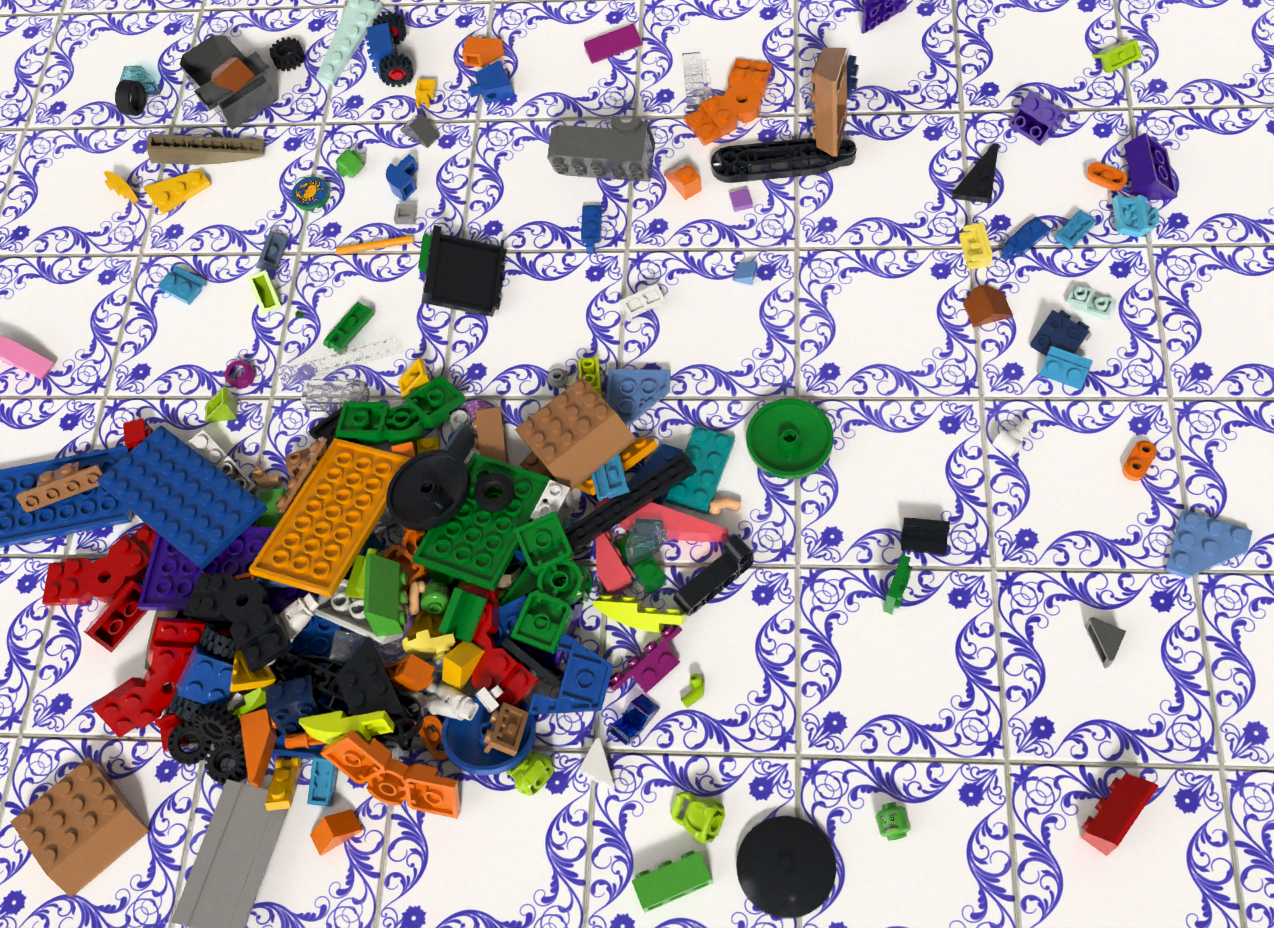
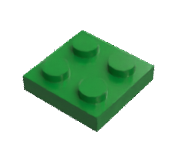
(898, 585)

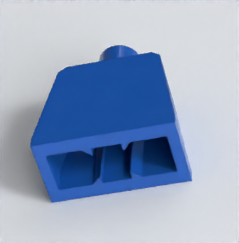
(492, 84)

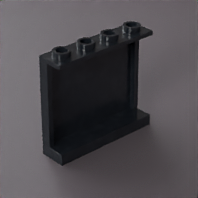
(463, 274)

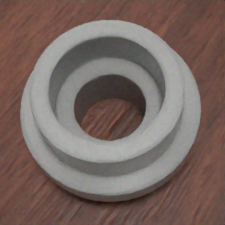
(560, 382)

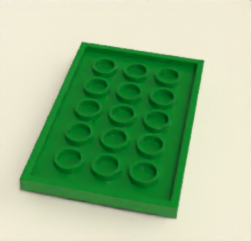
(479, 542)

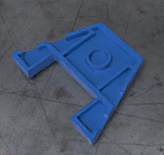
(582, 683)

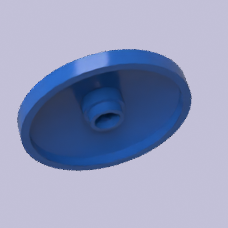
(465, 743)

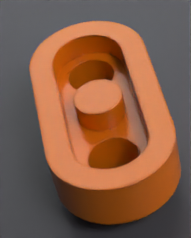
(1106, 176)
(1140, 459)
(433, 740)

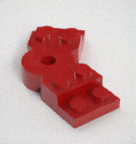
(81, 579)
(496, 664)
(142, 701)

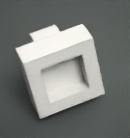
(488, 698)

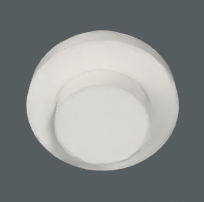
(458, 417)

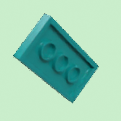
(709, 454)

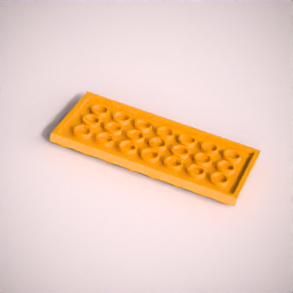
(329, 518)

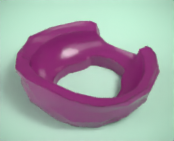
(247, 377)

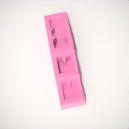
(24, 358)

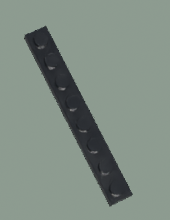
(627, 504)

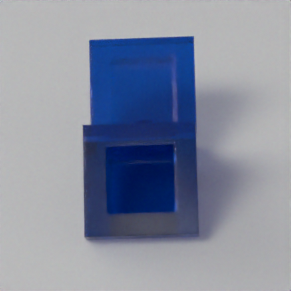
(635, 719)

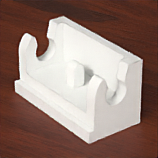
(642, 301)

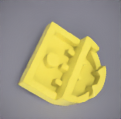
(427, 647)

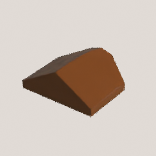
(232, 74)
(986, 306)

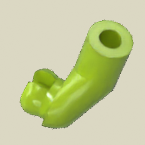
(696, 692)

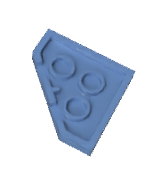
(636, 391)
(1204, 544)

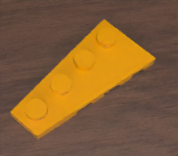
(630, 456)

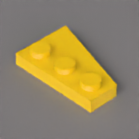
(176, 190)

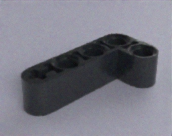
(734, 561)

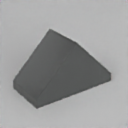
(420, 130)
(1105, 639)

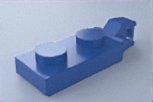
(591, 226)
(1025, 238)

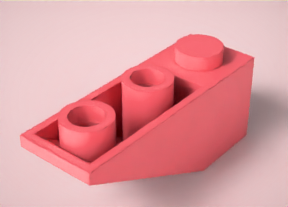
(610, 570)

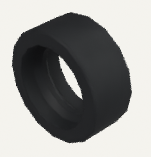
(138, 97)

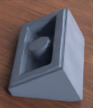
(272, 251)
(461, 441)

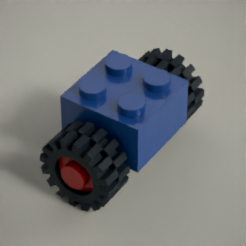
(381, 39)
(206, 673)

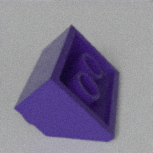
(1149, 169)

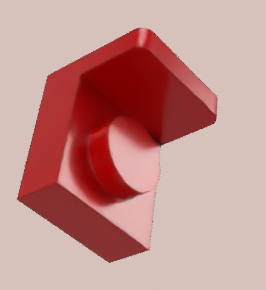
(167, 724)

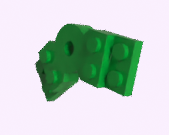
(402, 424)
(549, 608)

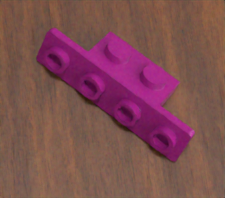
(651, 664)

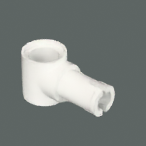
(1011, 441)

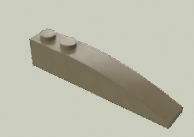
(201, 149)

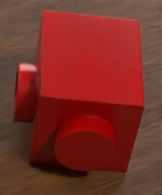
(136, 432)

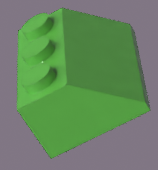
(385, 595)

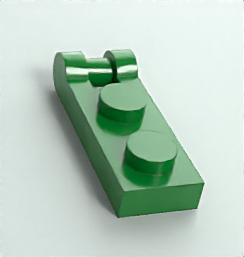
(349, 326)

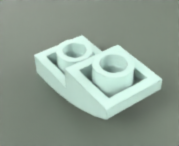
(1086, 301)

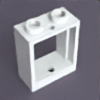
(558, 500)

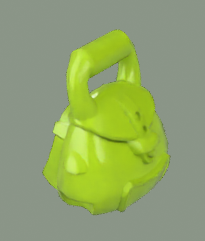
(532, 773)
(702, 816)

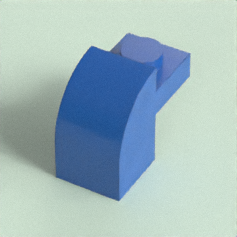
(401, 178)

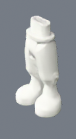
(298, 615)
(448, 702)

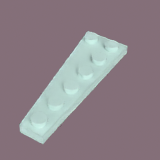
(347, 38)

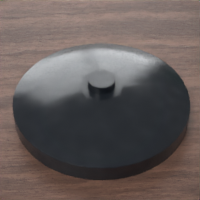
(428, 490)
(786, 867)

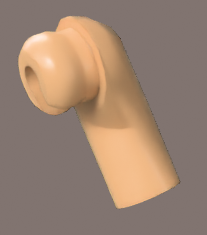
(263, 479)
(724, 502)
(413, 596)

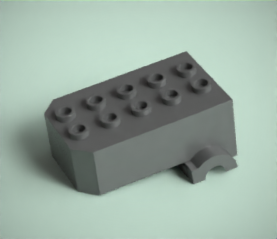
(229, 105)
(603, 152)

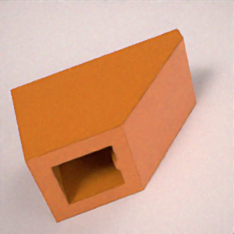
(482, 51)

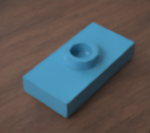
(1075, 229)
(322, 782)

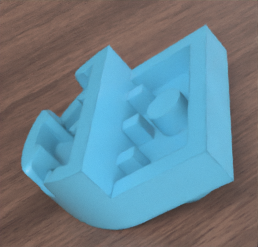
(1134, 216)

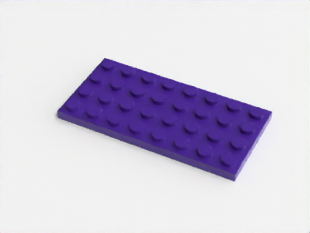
(173, 576)

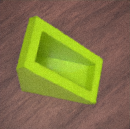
(264, 291)
(221, 407)

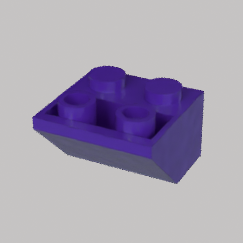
(1038, 118)

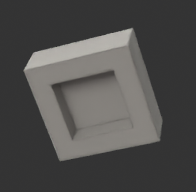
(405, 214)

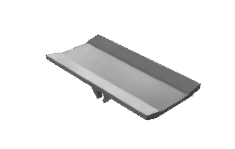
(231, 860)

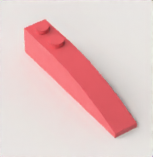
(678, 525)

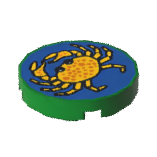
(310, 193)

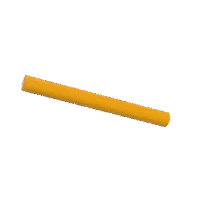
(375, 245)

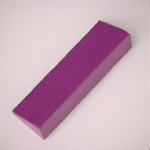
(612, 43)

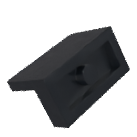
(924, 536)

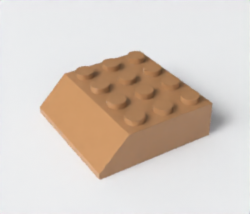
(830, 99)
(575, 434)
(79, 827)

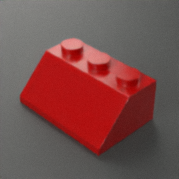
(117, 617)
(1117, 812)

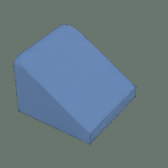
(746, 272)

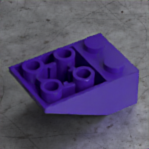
(878, 11)

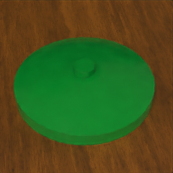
(789, 438)

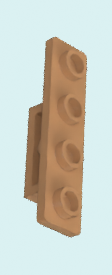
(306, 467)
(59, 484)

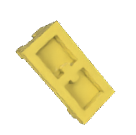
(976, 246)

